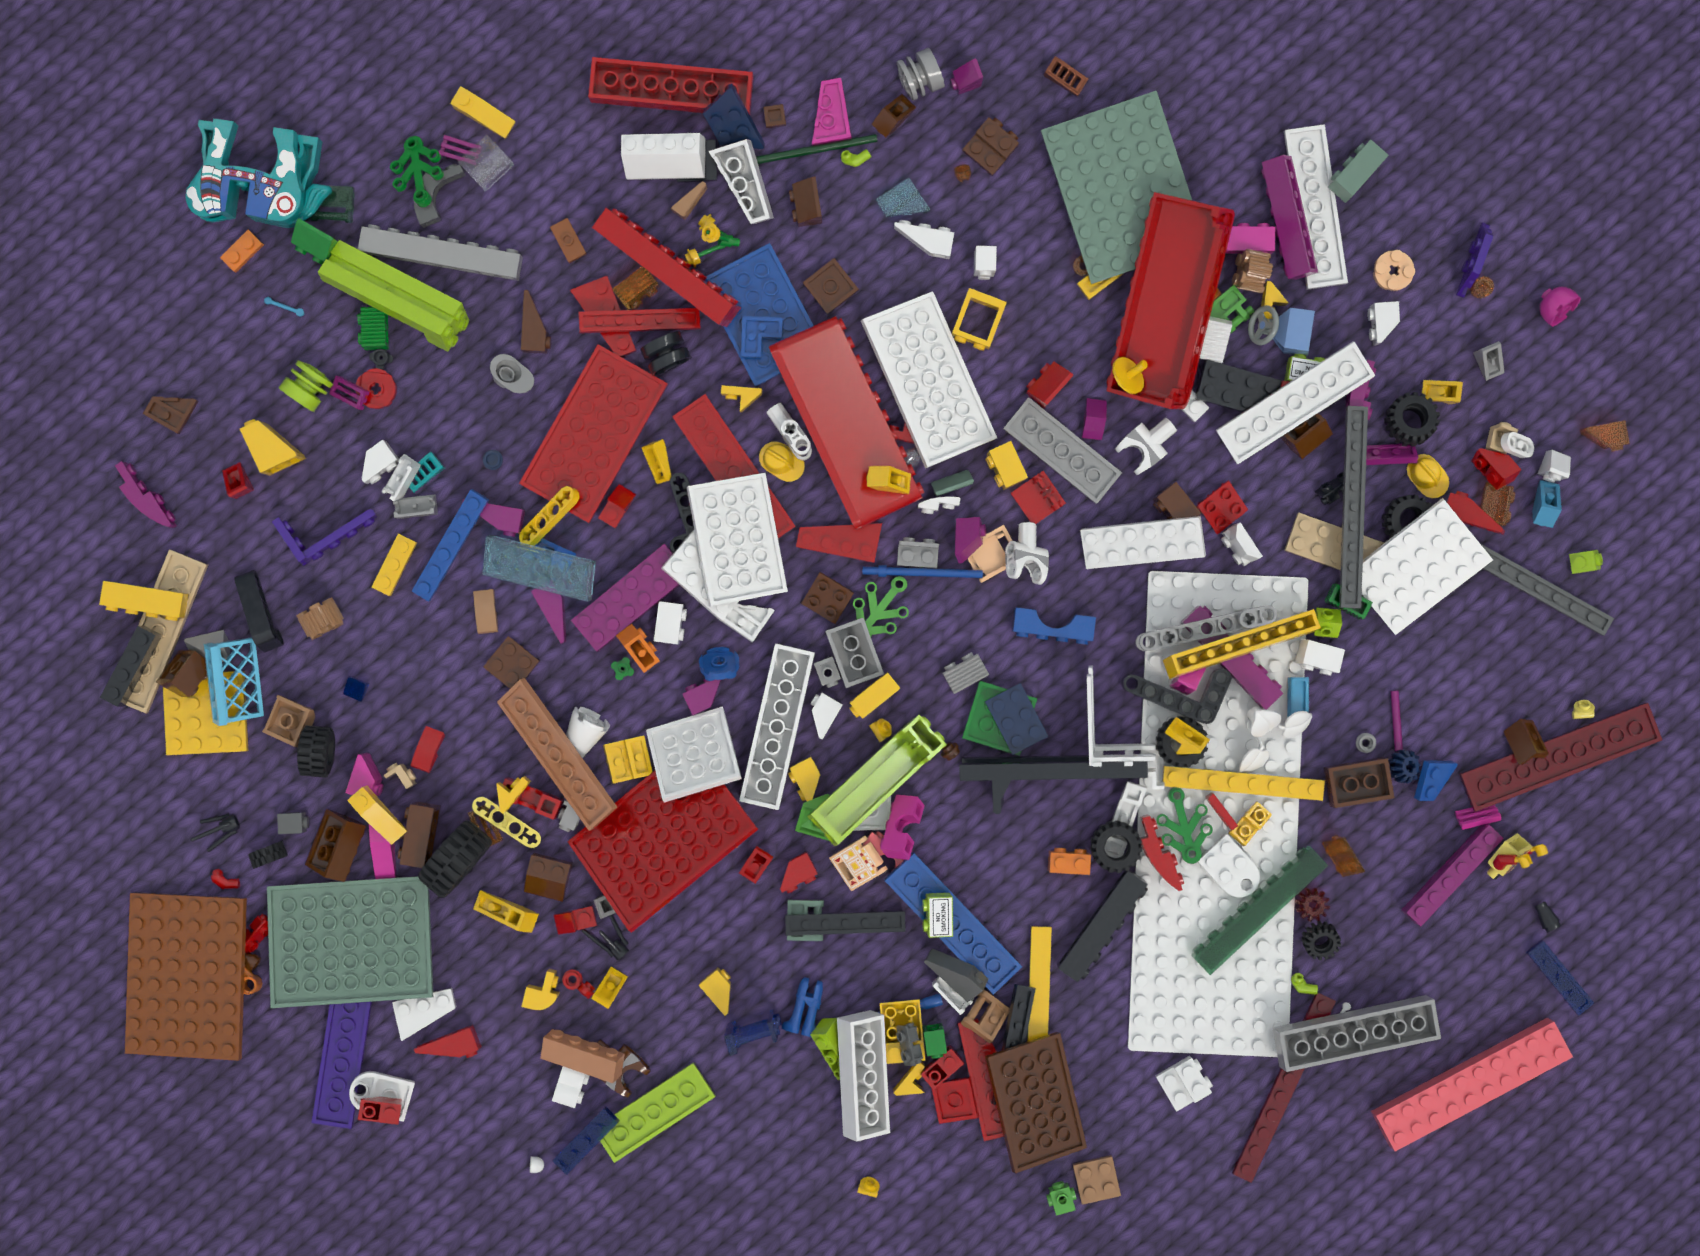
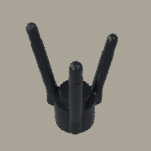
(228, 824)
(616, 948)

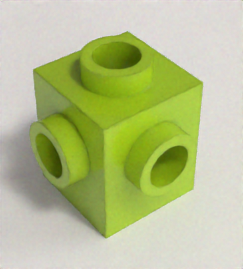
(1330, 622)

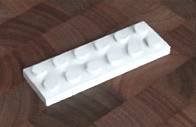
(1143, 542)

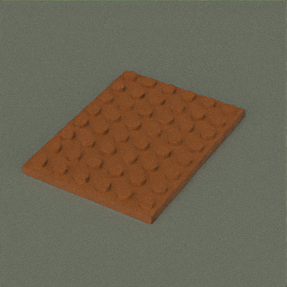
(185, 976)

